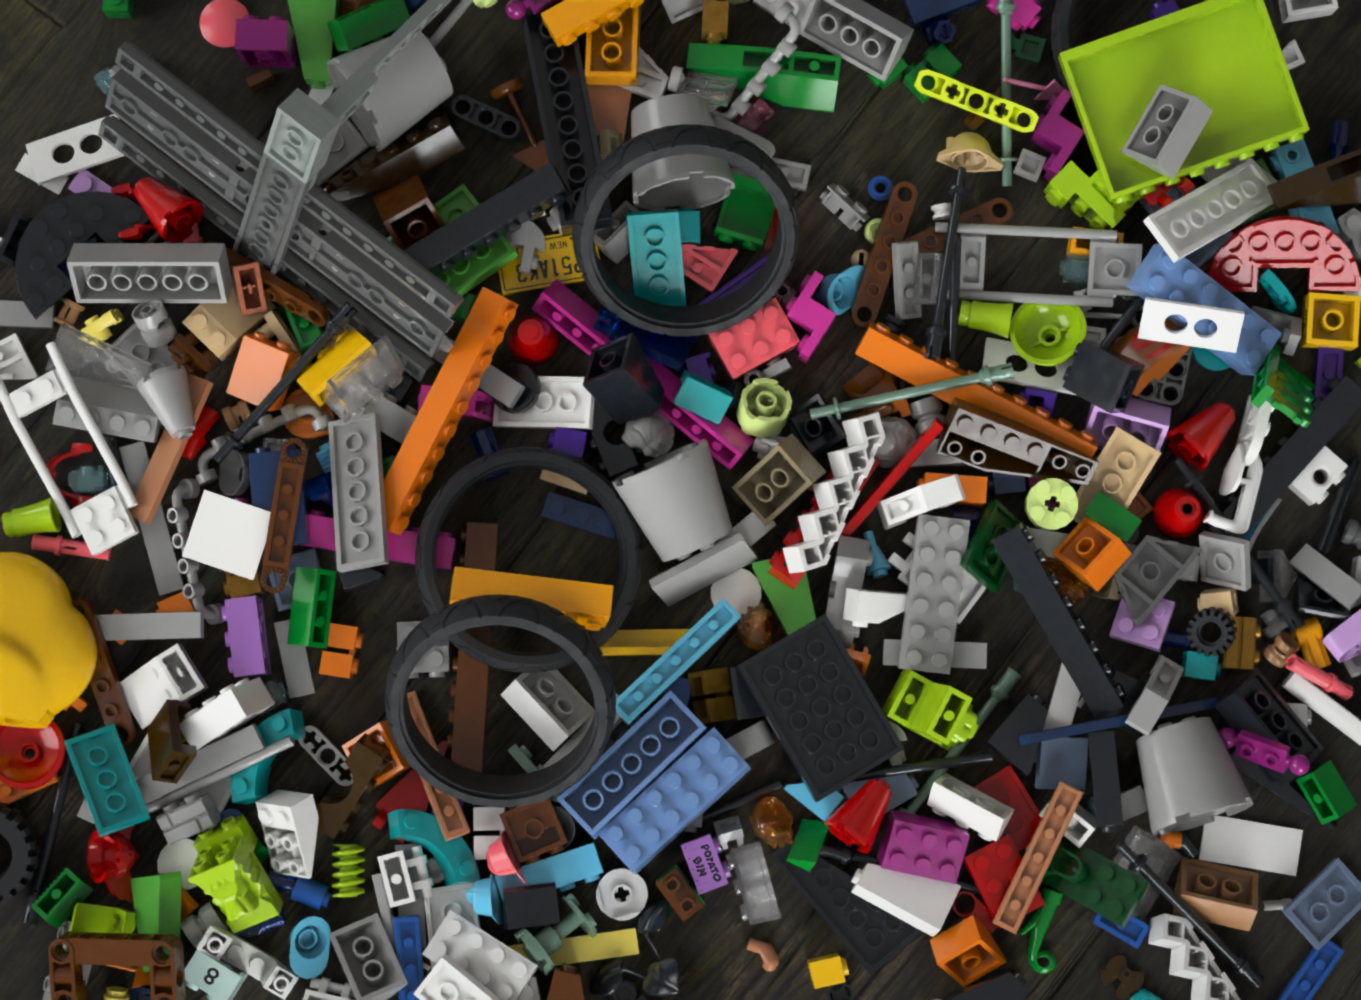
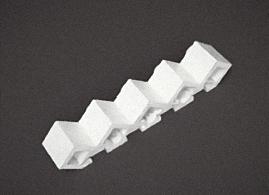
(837, 494)
(1191, 958)

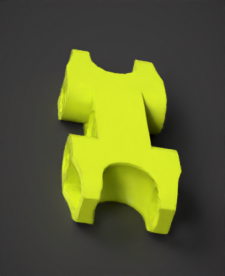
(990, 101)

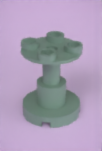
(548, 940)

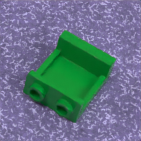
(745, 214)

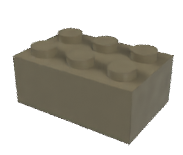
(778, 479)

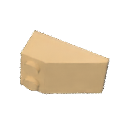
(222, 325)

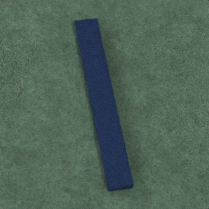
(1111, 722)

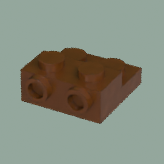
(534, 830)

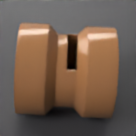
(237, 414)
(1281, 649)

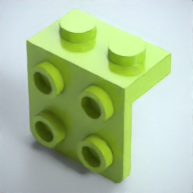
(101, 919)

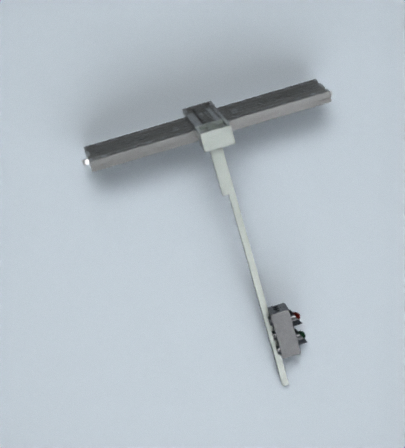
(280, 195)

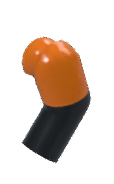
(1180, 840)

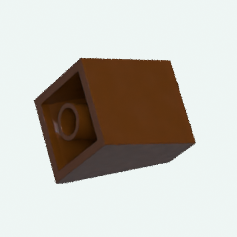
(408, 212)
(567, 984)

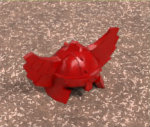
(111, 861)

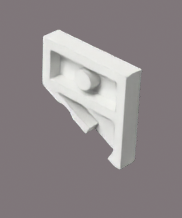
(651, 79)
(15, 361)

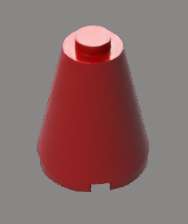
(168, 209)
(533, 340)
(1201, 435)
(861, 815)

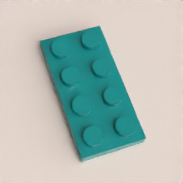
(657, 256)
(106, 780)

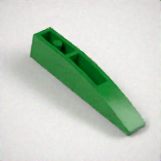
(802, 83)

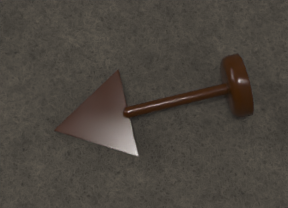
(535, 155)

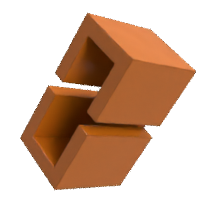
(342, 664)

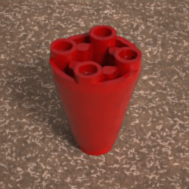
(1170, 516)

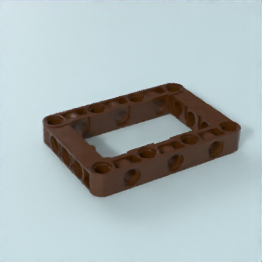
(117, 949)

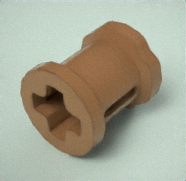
(68, 313)

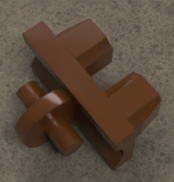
(185, 354)

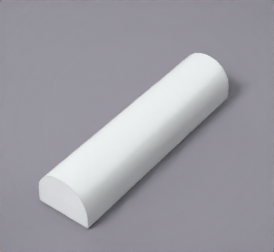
(1324, 705)

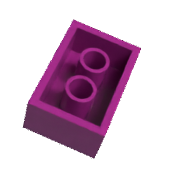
(266, 42)
(923, 846)

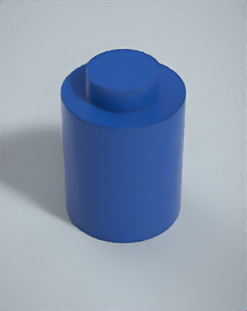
(311, 893)

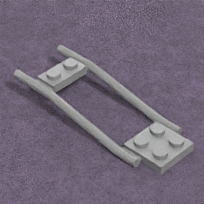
(1108, 270)

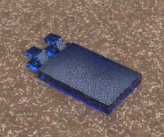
(662, 348)

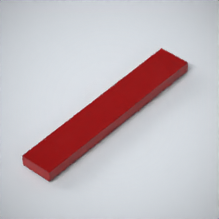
(892, 477)

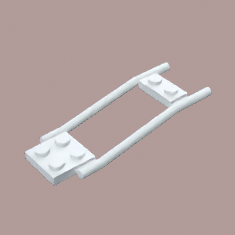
(104, 518)

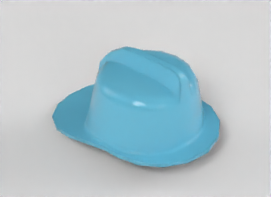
(840, 289)
(486, 898)
(309, 947)

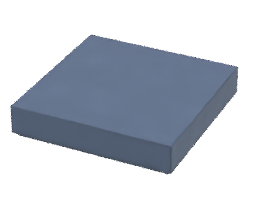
(305, 559)
(1063, 761)

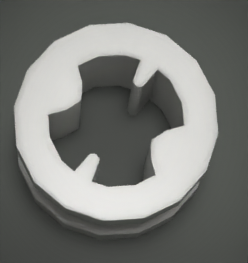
(941, 211)

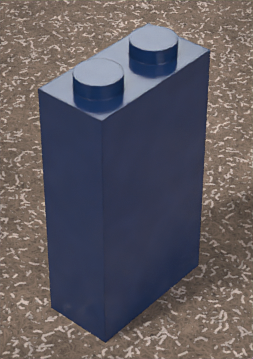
(263, 473)

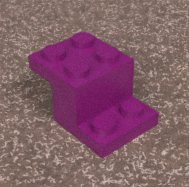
(1056, 134)

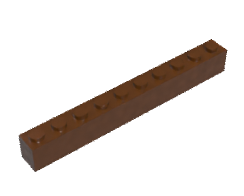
(472, 679)

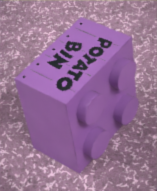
(705, 864)

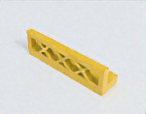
(641, 642)

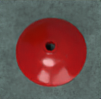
(25, 772)

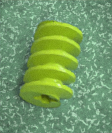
(348, 870)

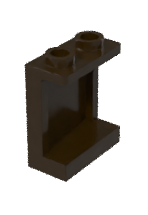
(167, 755)

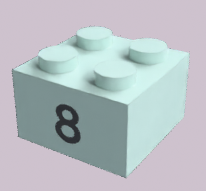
(215, 978)

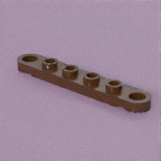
(934, 242)
(879, 263)
(284, 293)
(284, 515)
(106, 681)

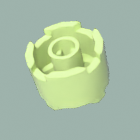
(763, 408)
(1059, 516)

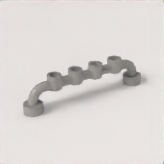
(769, 67)
(266, 425)
(195, 590)

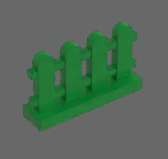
(1283, 388)

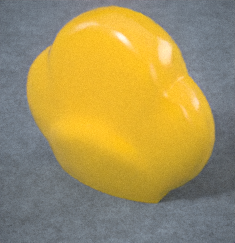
(44, 643)

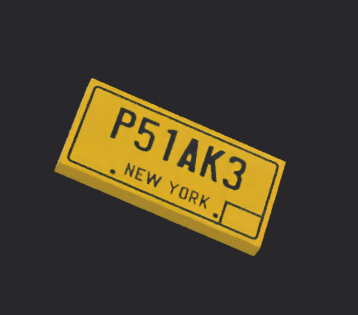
(556, 263)

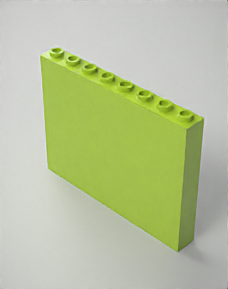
(1209, 50)

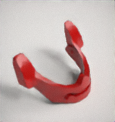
(137, 231)
(76, 450)

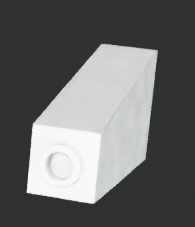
(906, 896)

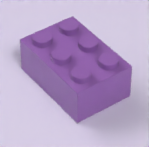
(246, 637)

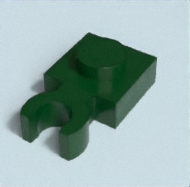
(1028, 48)

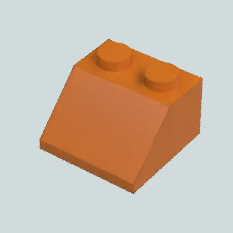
(1092, 553)
(382, 734)
(967, 951)

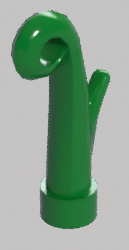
(1039, 925)

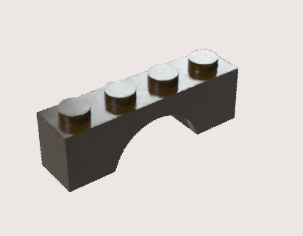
(364, 762)

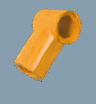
(1310, 642)

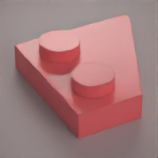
(706, 264)

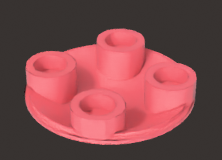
(219, 22)

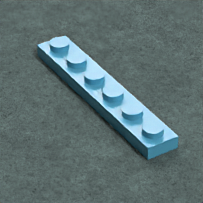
(676, 660)

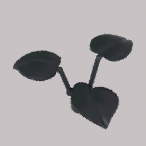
(661, 977)

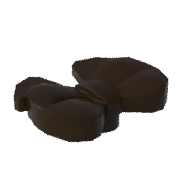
(1117, 968)

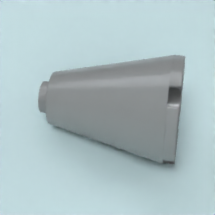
(170, 400)

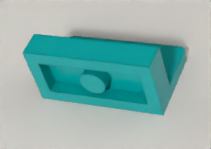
(703, 397)

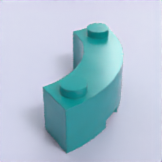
(252, 782)
(423, 829)

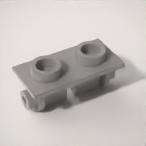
(853, 211)

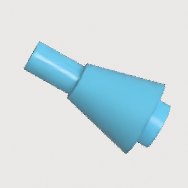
(879, 563)

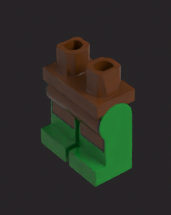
(678, 893)

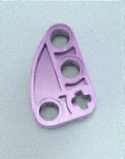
(1345, 640)

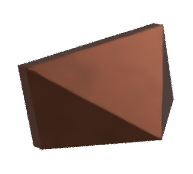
(248, 287)

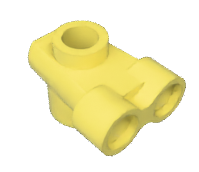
(100, 326)

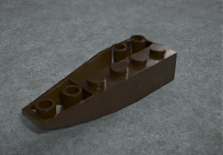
(411, 154)
(1322, 185)
(1008, 447)

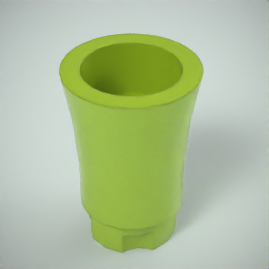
(986, 316)
(32, 519)

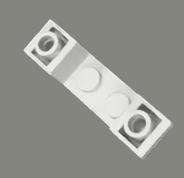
(919, 500)
(250, 959)

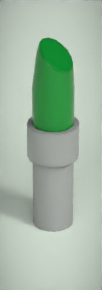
(1270, 905)

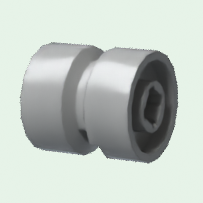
(154, 323)
(925, 412)
(196, 925)

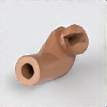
(767, 953)

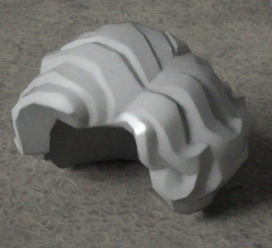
(650, 433)
(898, 439)

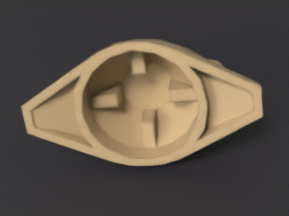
(970, 152)

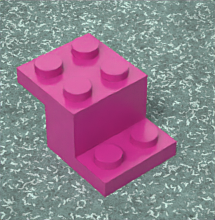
(809, 316)

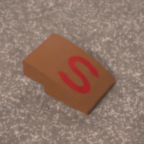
(1155, 355)

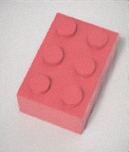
(754, 340)

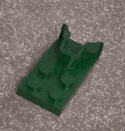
(1095, 882)

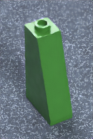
(314, 38)
(791, 606)
(158, 905)

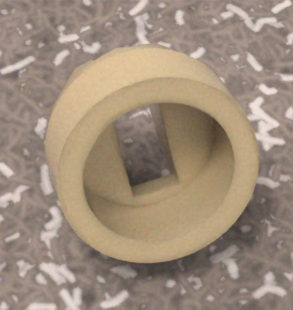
(855, 257)

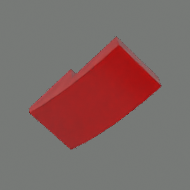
(197, 440)

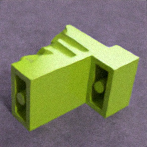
(1087, 197)
(931, 710)
(234, 875)

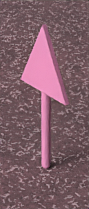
(1046, 91)

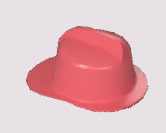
(502, 858)

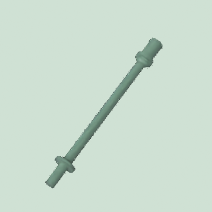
(1005, 9)
(985, 376)
(998, 694)

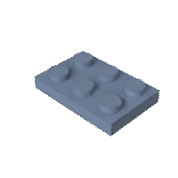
(1325, 904)

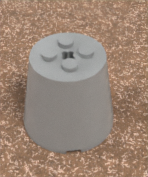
(404, 92)
(677, 179)
(677, 501)
(1188, 776)

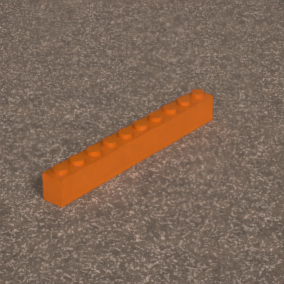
(907, 361)
(445, 406)

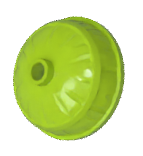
(1037, 322)

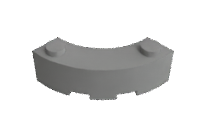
(848, 572)

